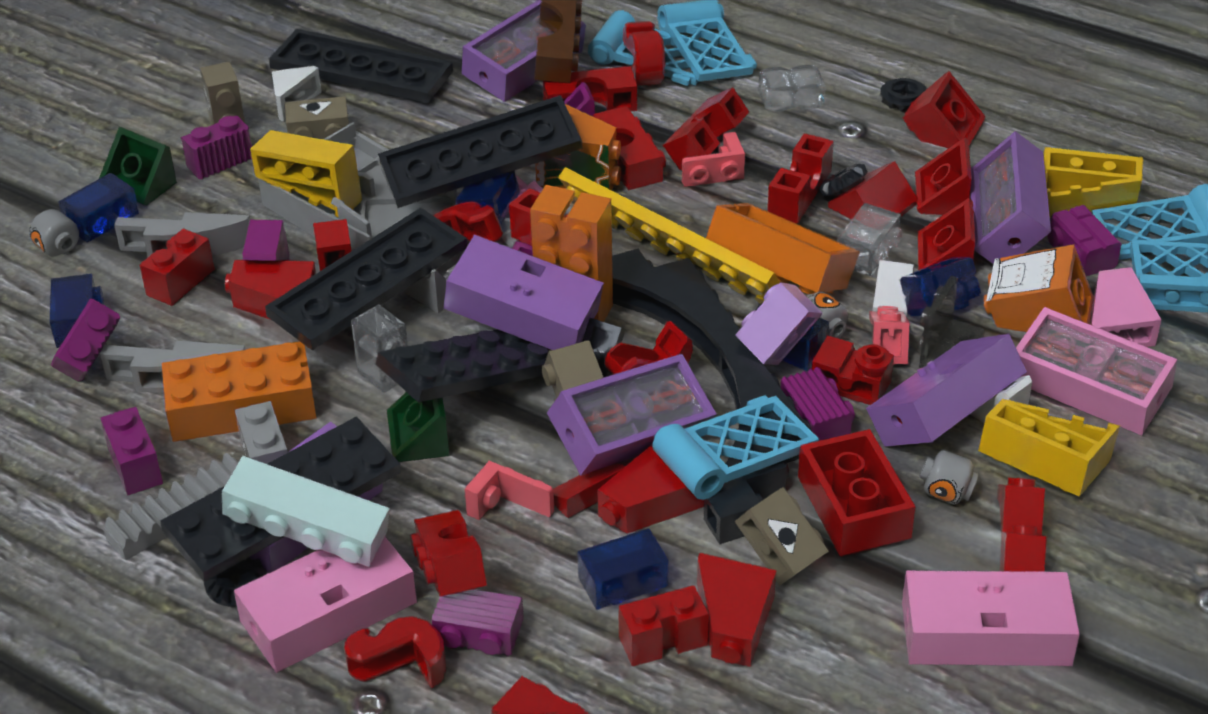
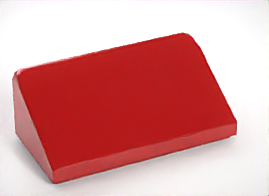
(582, 490)

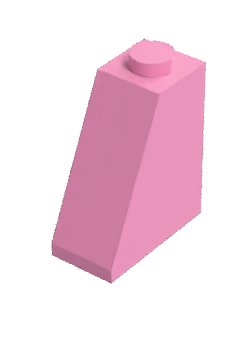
(1124, 307)

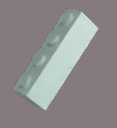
(305, 511)

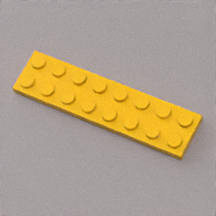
(669, 236)

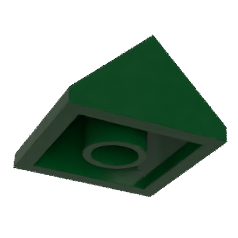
(141, 164)
(417, 429)

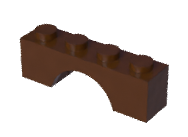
(555, 51)

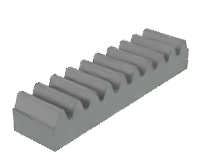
(142, 526)

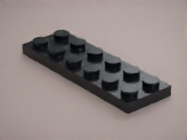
(363, 65)
(479, 151)
(365, 278)
(462, 364)
(341, 458)

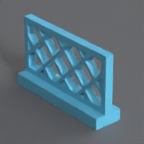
(1166, 288)

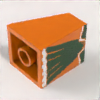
(594, 161)

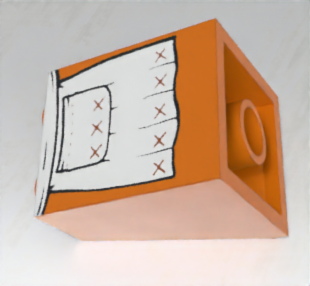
(1036, 280)

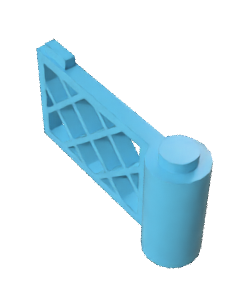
(695, 19)
(609, 46)
(1194, 218)
(700, 462)

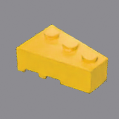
(308, 166)

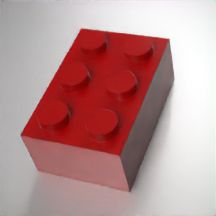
(856, 492)

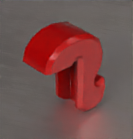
(647, 52)
(472, 220)
(669, 343)
(394, 646)

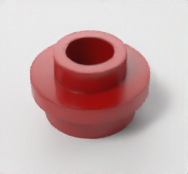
(872, 360)

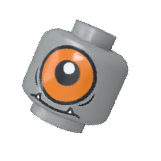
(52, 230)
(832, 311)
(949, 477)

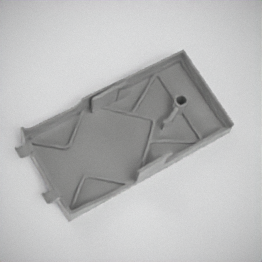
(373, 213)

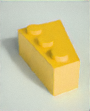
(1090, 179)
(1047, 446)

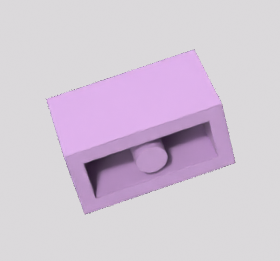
(778, 323)

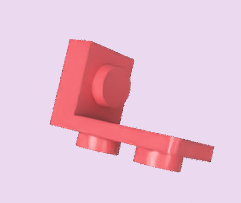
(718, 167)
(891, 332)
(501, 481)

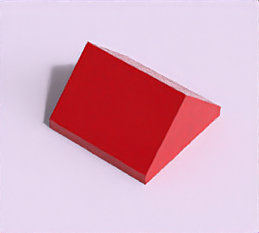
(944, 180)
(881, 188)
(948, 236)

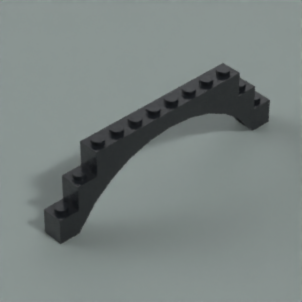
(682, 296)

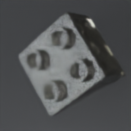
(940, 329)

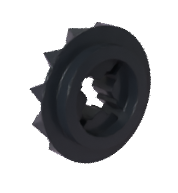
(893, 90)
(844, 180)
(221, 588)

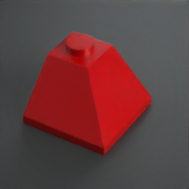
(944, 114)

